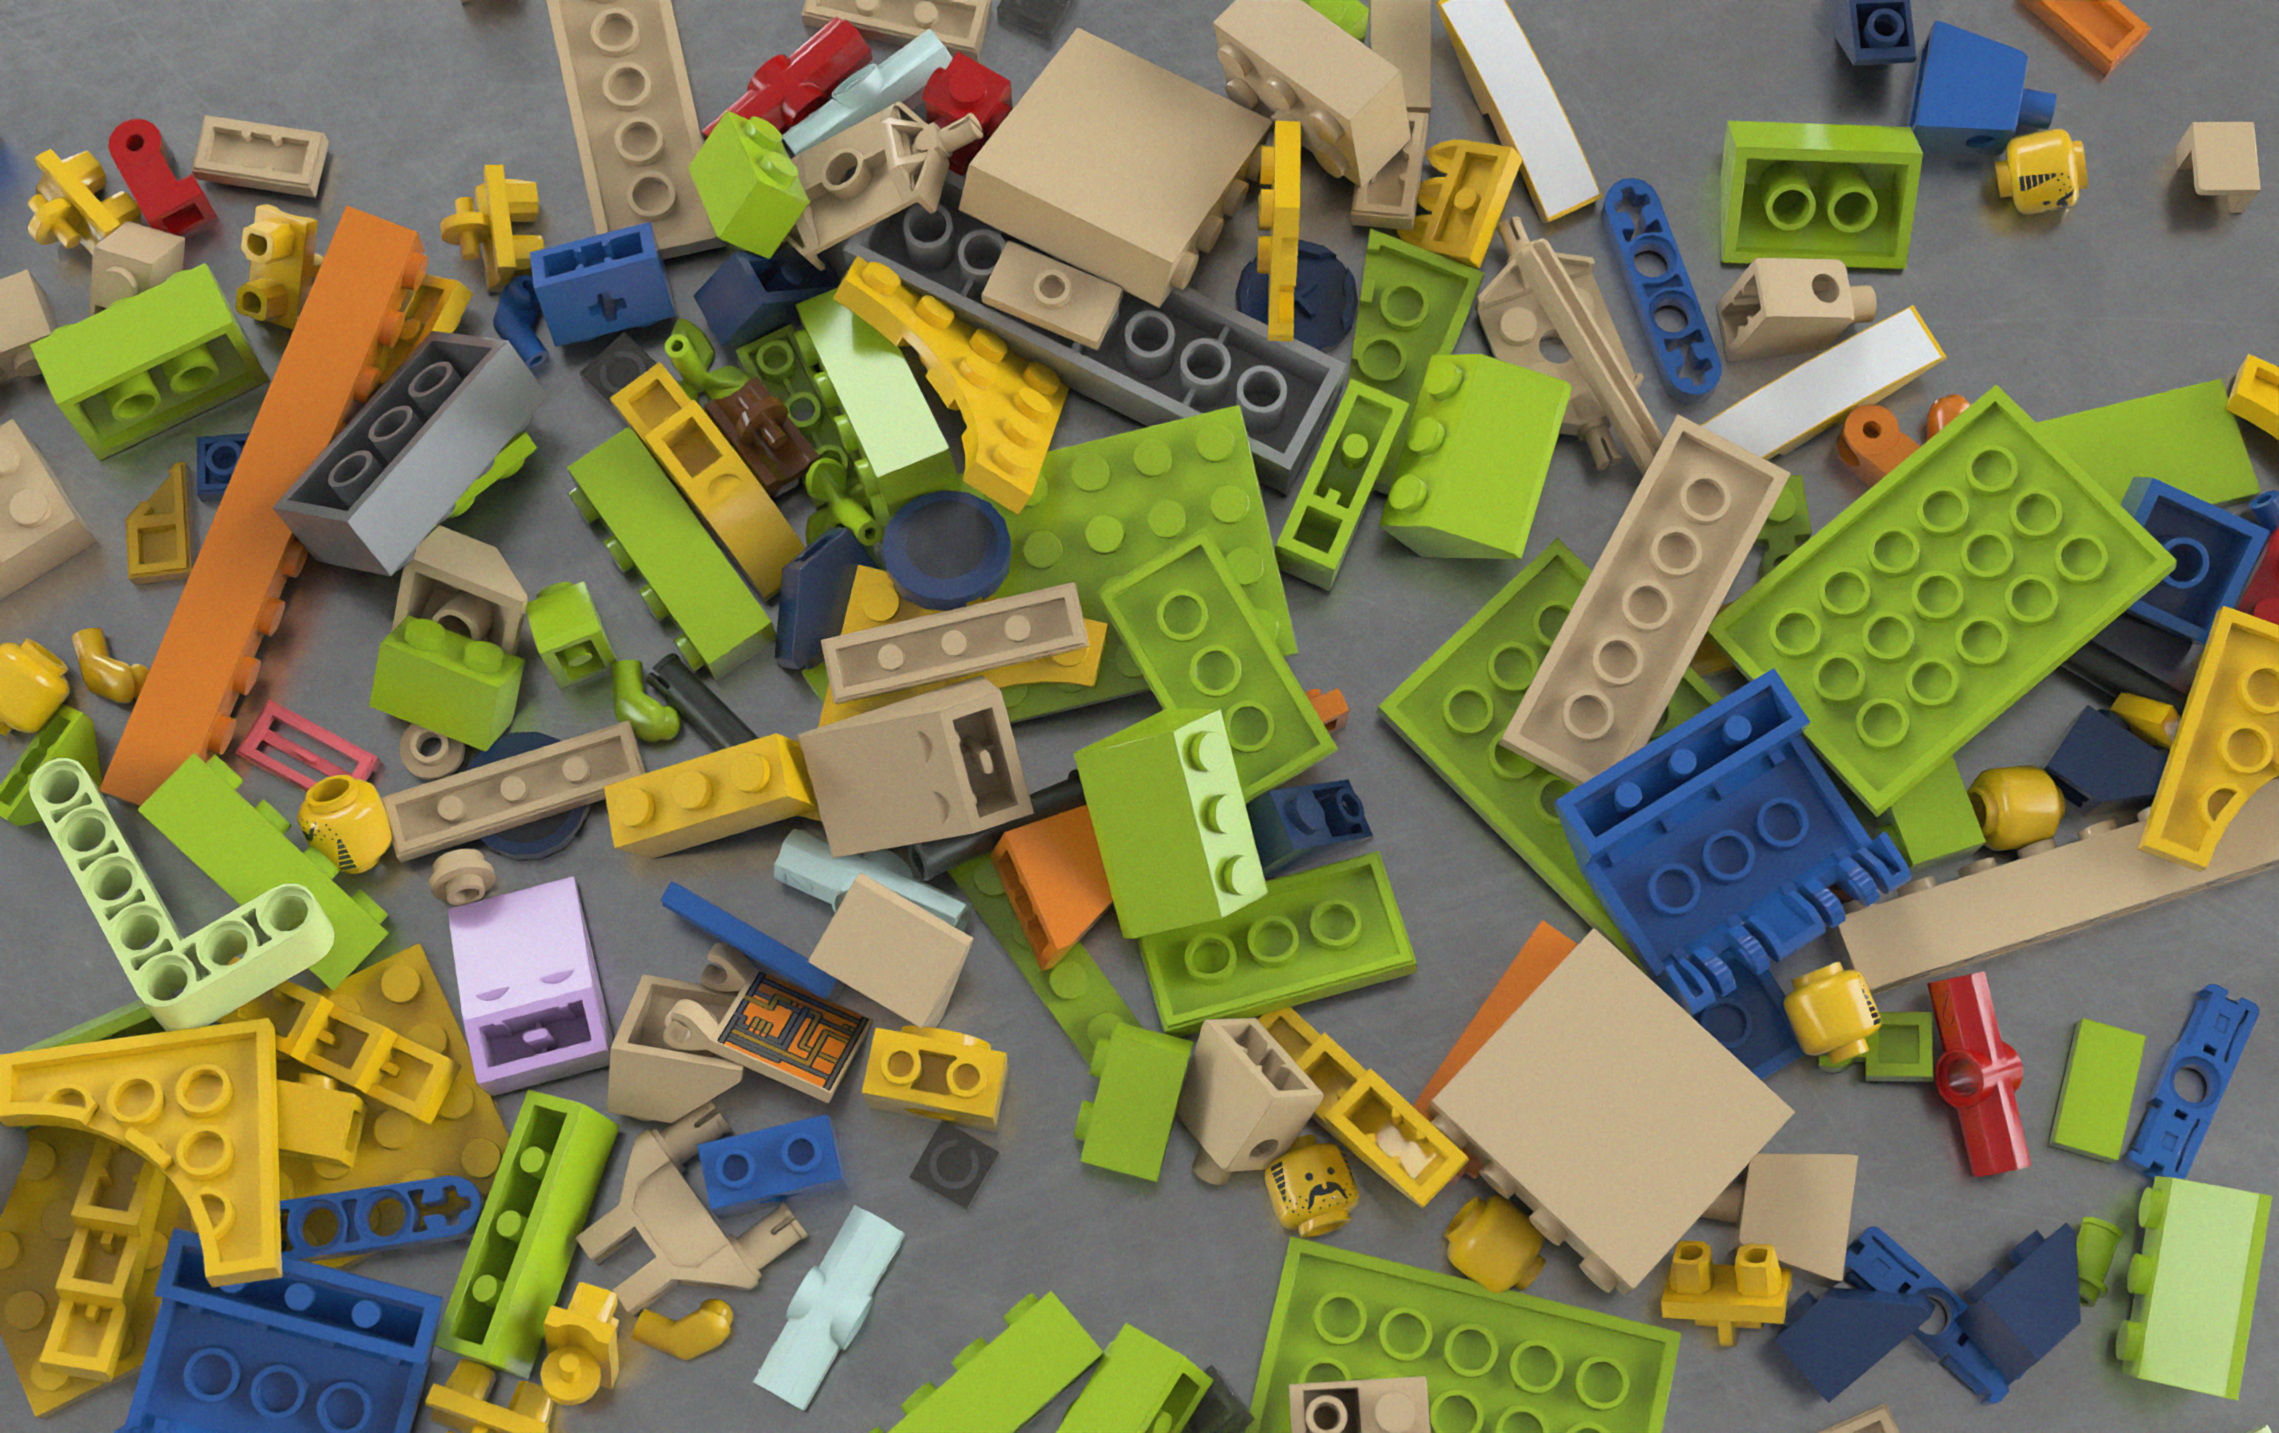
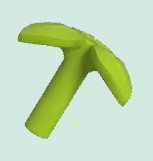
(691, 356)
(850, 510)

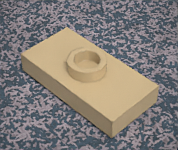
(260, 156)
(1393, 192)
(1052, 295)

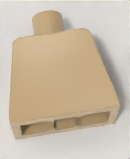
(1790, 308)
(1243, 1099)
(1797, 1207)

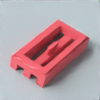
(260, 732)

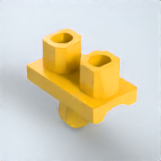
(66, 202)
(497, 205)
(280, 266)
(1726, 1295)
(581, 1346)
(464, 1407)

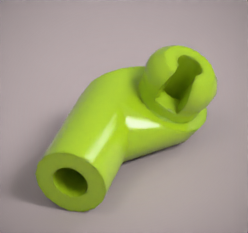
(646, 715)

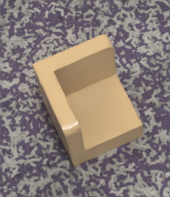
(2222, 160)

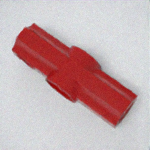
(797, 85)
(1979, 1074)

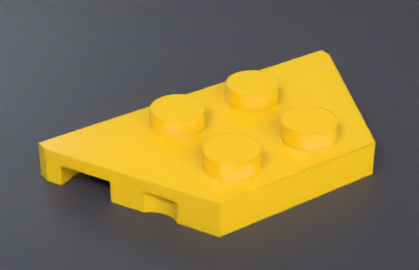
(1280, 216)

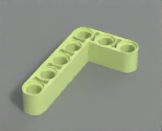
(141, 915)

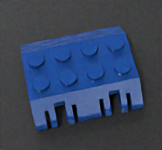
(1724, 844)
(282, 1352)

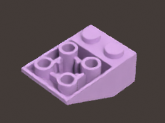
(529, 987)

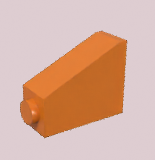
(1054, 881)

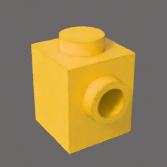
(319, 1120)

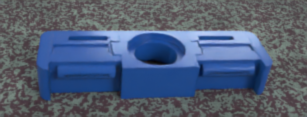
(2211, 1046)
(1882, 1265)

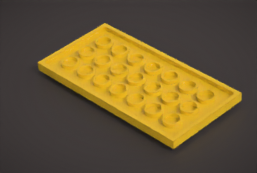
(393, 1148)

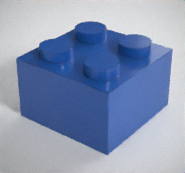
(2211, 554)

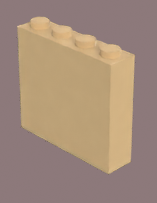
(1117, 167)
(1608, 1114)

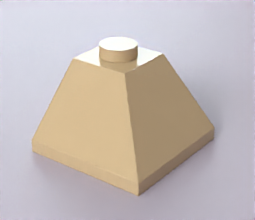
(463, 589)
(650, 1076)

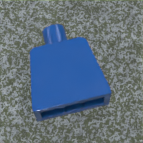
(1972, 94)

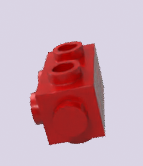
(963, 90)

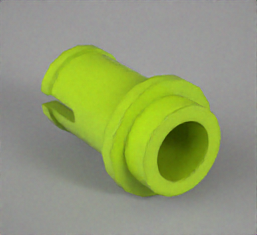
(2095, 1252)

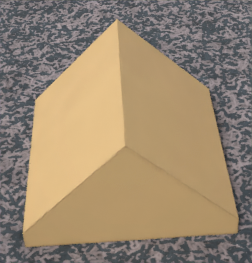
(893, 952)

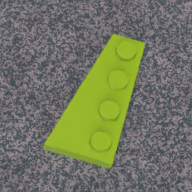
(1407, 311)

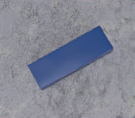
(751, 941)

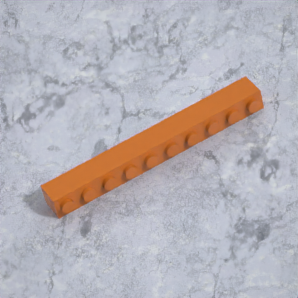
(249, 548)

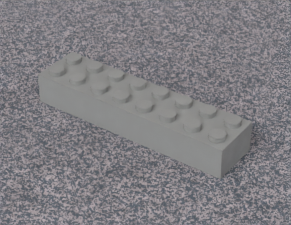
(1152, 360)

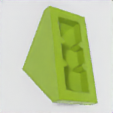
(64, 736)

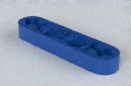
(1667, 289)
(354, 1212)

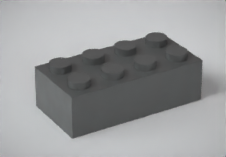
(411, 452)

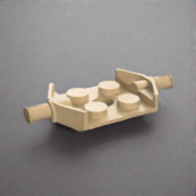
(897, 165)
(1518, 325)

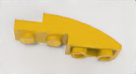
(710, 477)

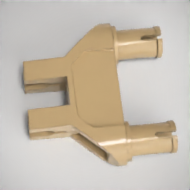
(677, 1224)

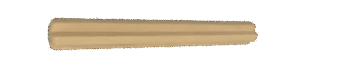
(1590, 351)

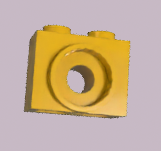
(936, 1077)

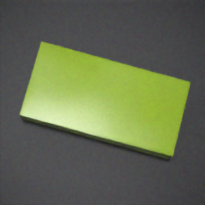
(2097, 1090)

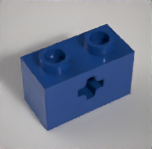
(602, 284)
(772, 1166)

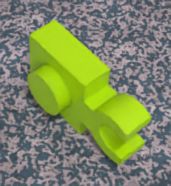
(1784, 526)
(1896, 1051)

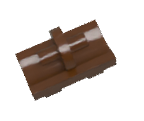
(763, 436)

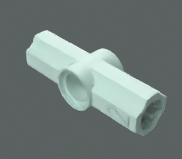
(872, 90)
(809, 867)
(829, 1307)

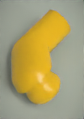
(105, 675)
(689, 1335)

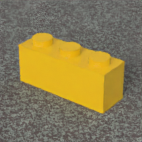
(710, 797)

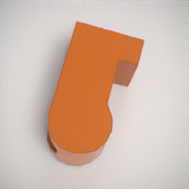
(1872, 443)

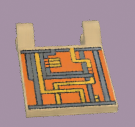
(771, 1026)

